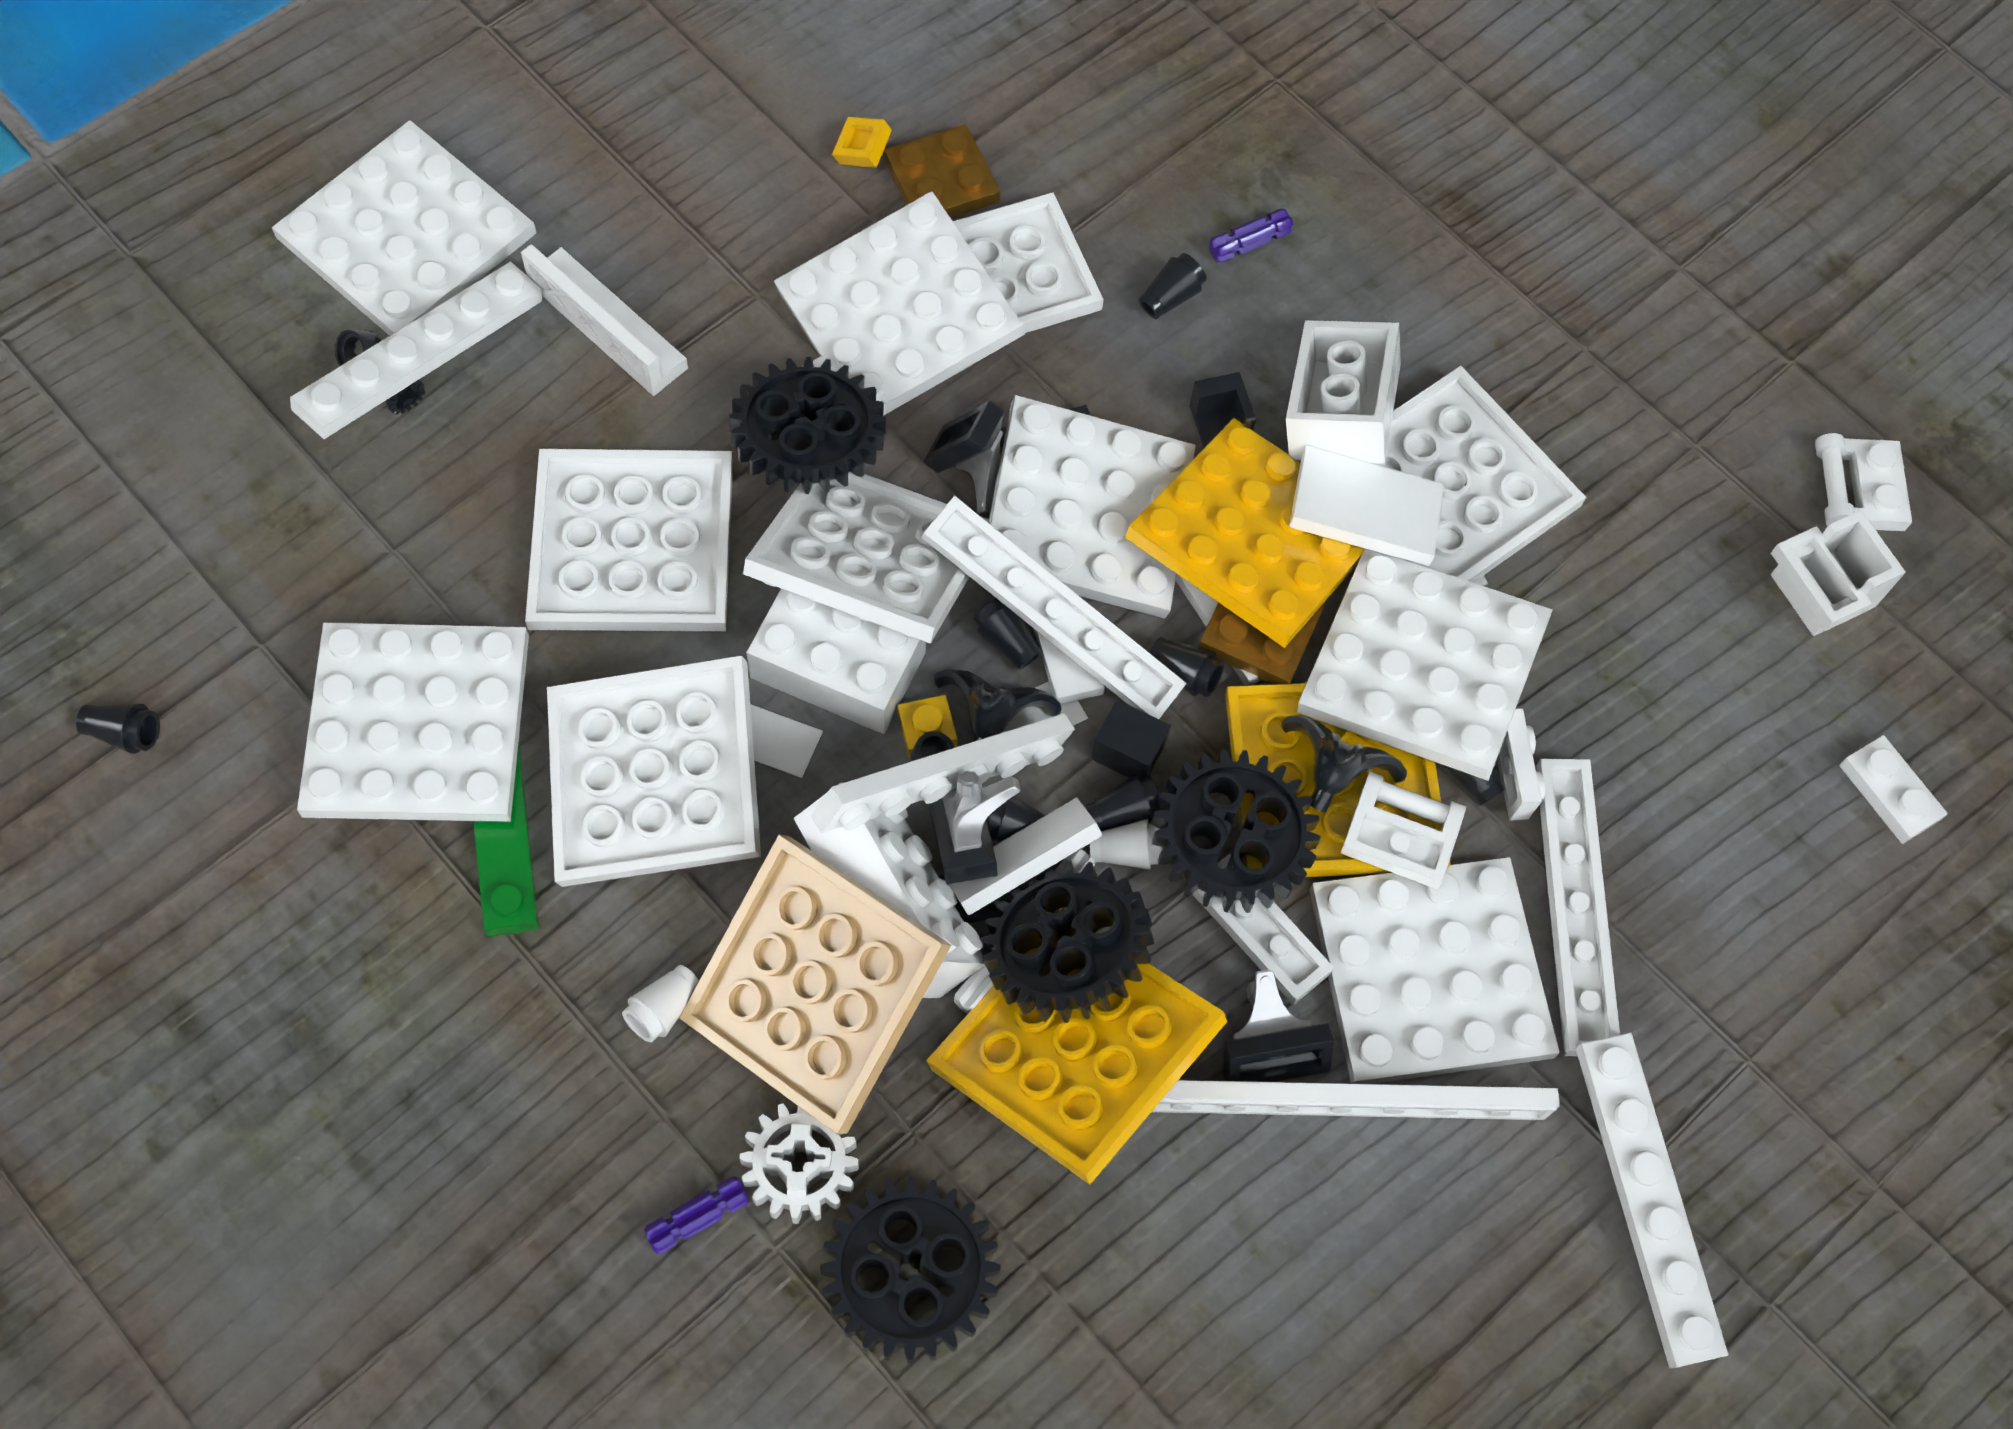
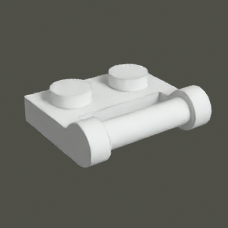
(1875, 477)
(1398, 842)

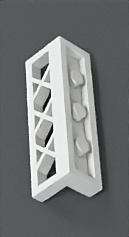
(605, 319)

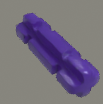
(1250, 235)
(696, 1215)

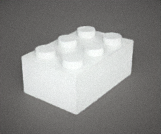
(1344, 389)
(834, 660)

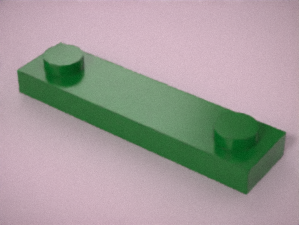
(507, 868)

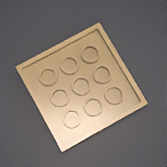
(814, 983)

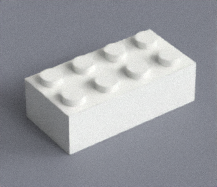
(898, 869)

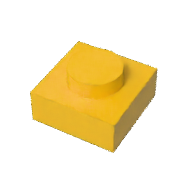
(862, 142)
(923, 717)

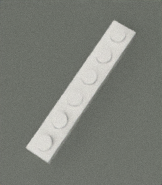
(415, 350)
(1053, 609)
(936, 775)
(1577, 904)
(1651, 1201)

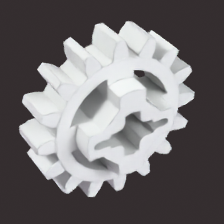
(778, 1158)

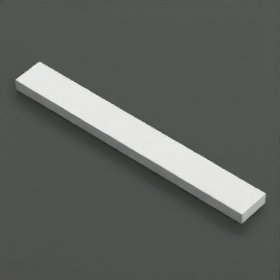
(1360, 1100)

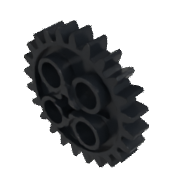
(807, 425)
(1279, 848)
(1068, 942)
(883, 1312)

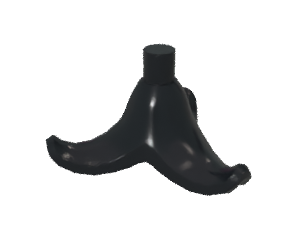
(991, 707)
(1338, 762)

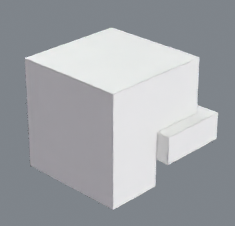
(1835, 571)

